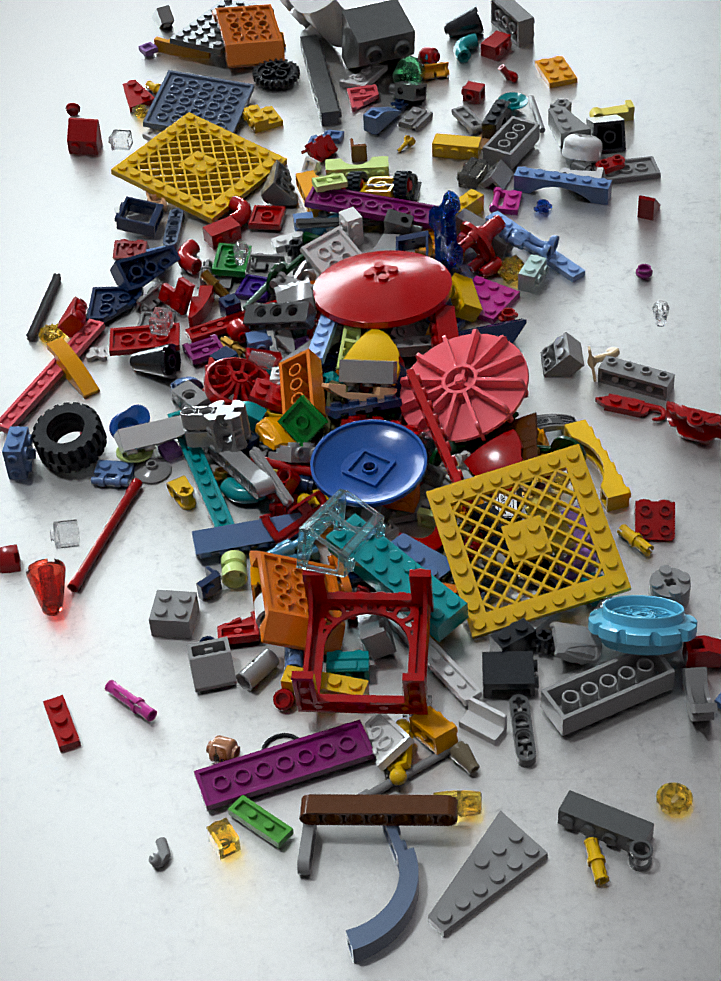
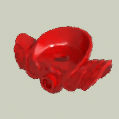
(693, 423)

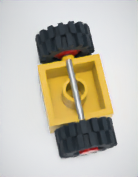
(399, 186)

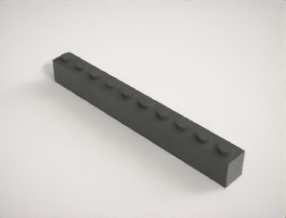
(320, 80)

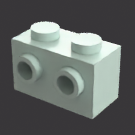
(532, 273)

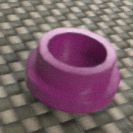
(644, 271)

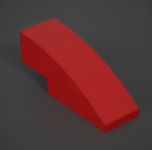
(201, 305)

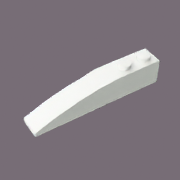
(148, 435)

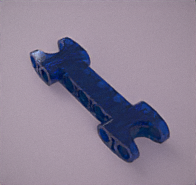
(443, 222)

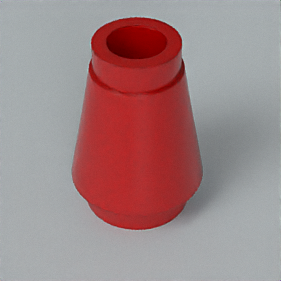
(490, 268)

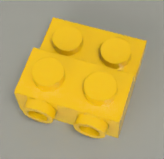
(261, 119)

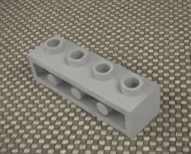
(636, 377)

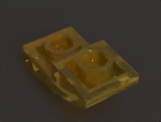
(468, 801)

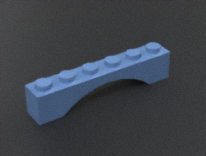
(594, 189)

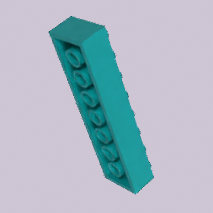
(387, 571)

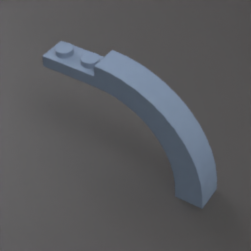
(391, 921)

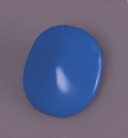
(132, 416)

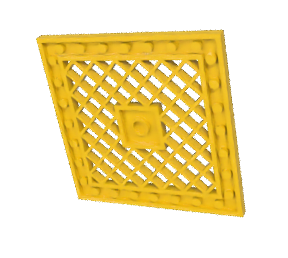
(198, 167)
(528, 540)

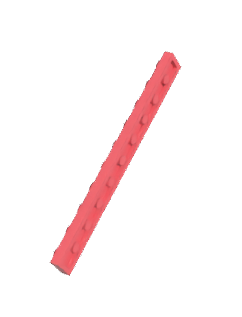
(48, 377)

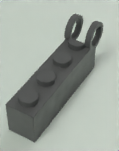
(609, 826)

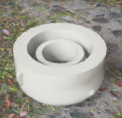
(582, 147)

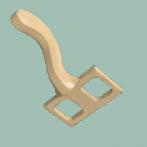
(593, 360)

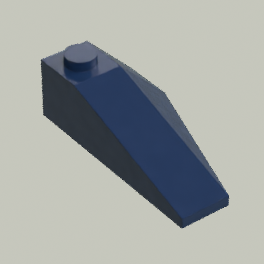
(141, 269)

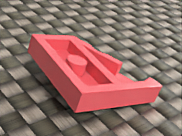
(362, 96)

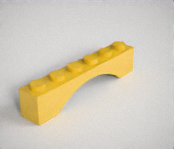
(613, 491)

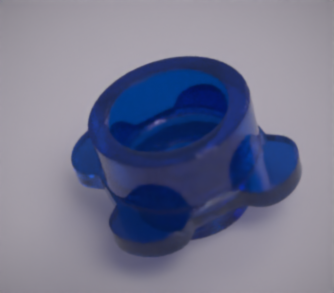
(542, 206)

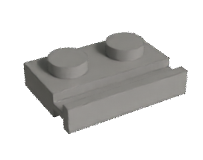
(415, 119)

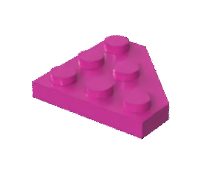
(493, 298)

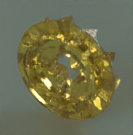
(46, 333)
(666, 793)

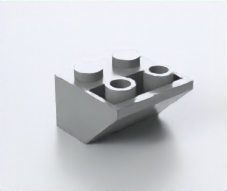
(562, 357)
(211, 664)

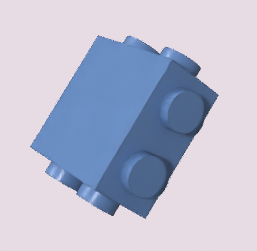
(18, 452)

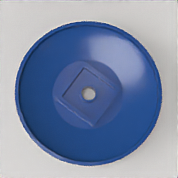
(379, 444)

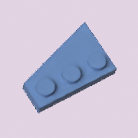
(423, 555)

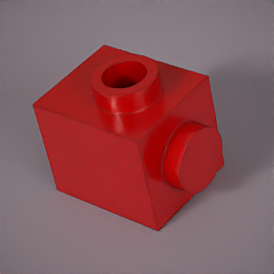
(473, 92)

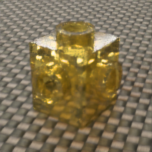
(510, 269)

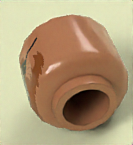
(222, 749)

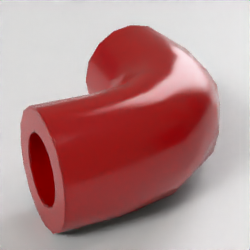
(241, 210)
(187, 260)

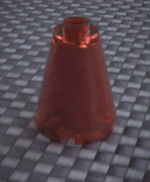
(48, 584)

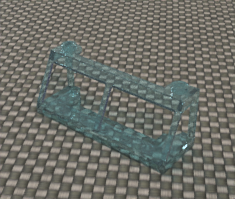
(334, 513)

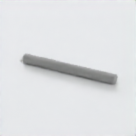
(536, 113)

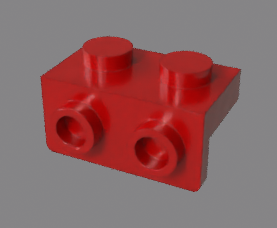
(321, 148)

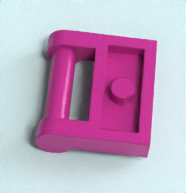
(511, 201)

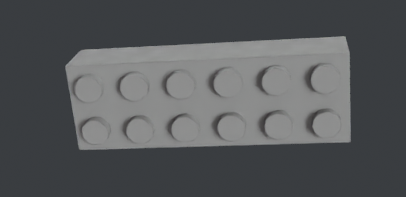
(605, 690)

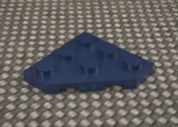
(111, 302)

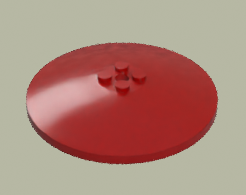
(382, 289)

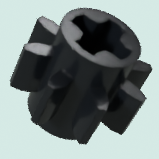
(293, 248)
(543, 642)

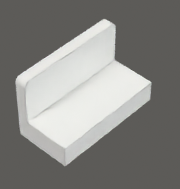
(484, 721)

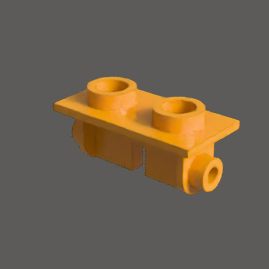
(440, 69)

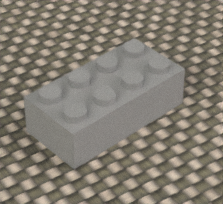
(513, 20)
(511, 142)

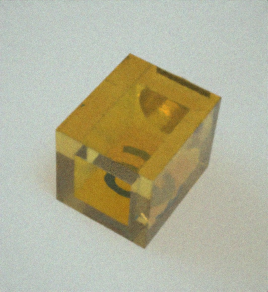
(223, 838)

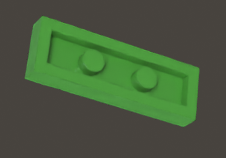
(260, 821)

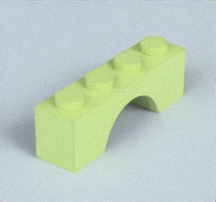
(374, 167)

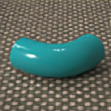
(463, 45)
(238, 493)

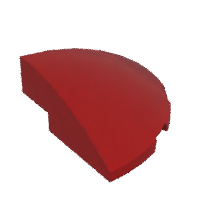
(496, 454)

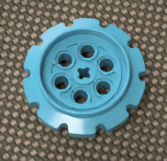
(642, 625)

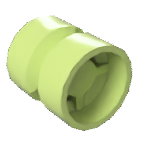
(234, 569)

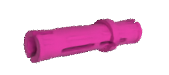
(144, 709)

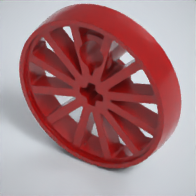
(230, 382)

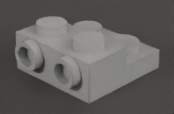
(293, 453)

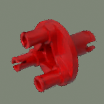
(480, 240)

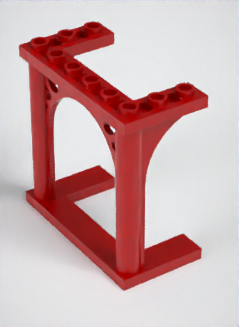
(320, 601)

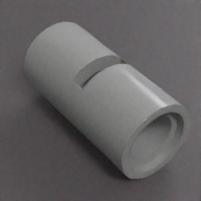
(257, 669)

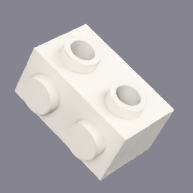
(352, 225)

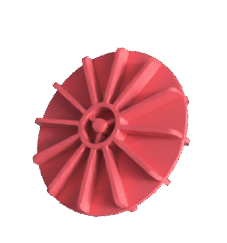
(471, 383)

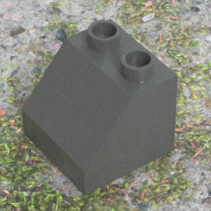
(376, 34)

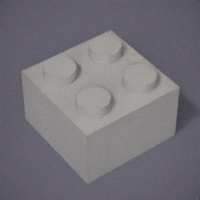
(174, 614)

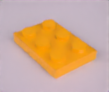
(555, 71)

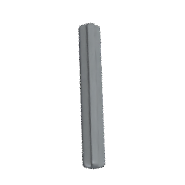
(263, 464)

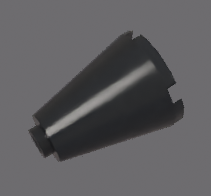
(464, 23)
(158, 361)

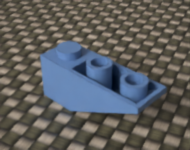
(378, 118)

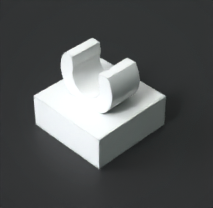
(311, 164)

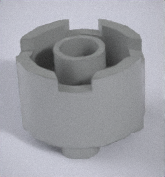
(670, 584)

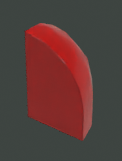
(10, 559)

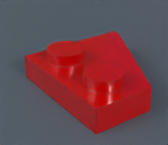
(240, 630)

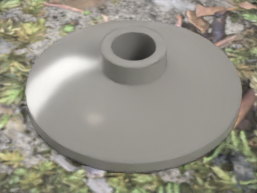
(152, 470)

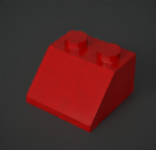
(84, 136)

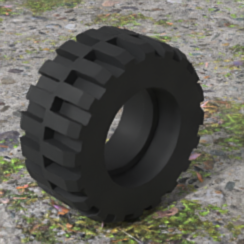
(74, 454)

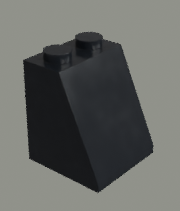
(610, 131)

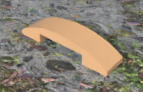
(340, 390)

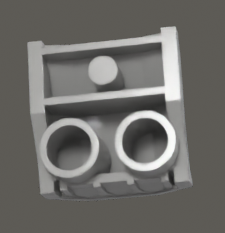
(294, 292)
(575, 643)

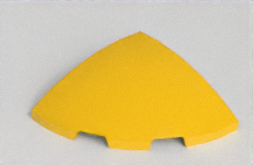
(375, 346)

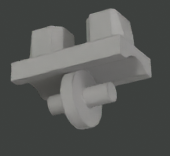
(303, 272)

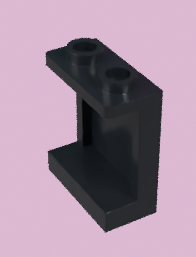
(509, 671)

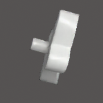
(96, 353)

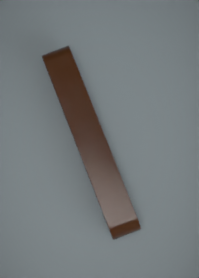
(379, 810)

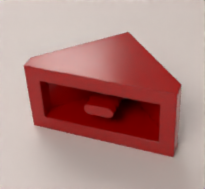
(647, 207)

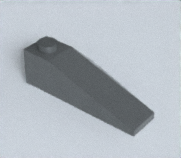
(278, 187)

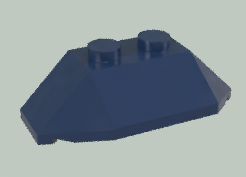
(510, 329)

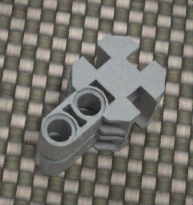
(208, 428)

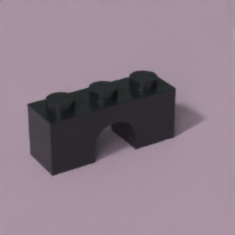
(495, 118)

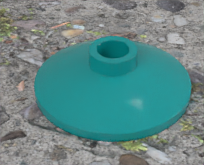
(517, 100)

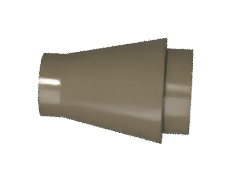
(464, 757)

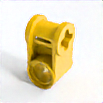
(182, 492)

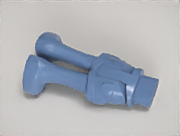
(524, 240)

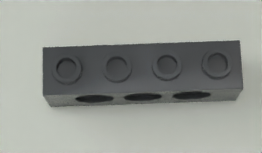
(280, 316)

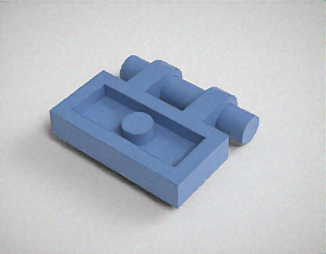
(113, 473)

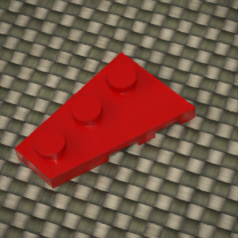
(136, 94)

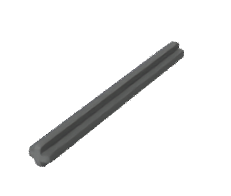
(331, 222)
(43, 306)

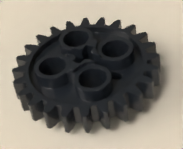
(276, 73)

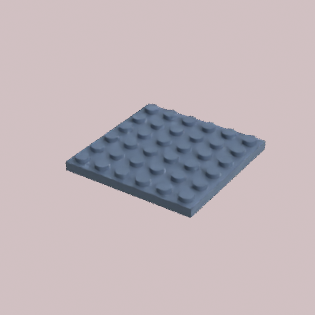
(204, 96)

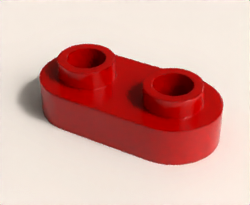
(612, 163)

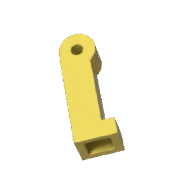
(624, 111)

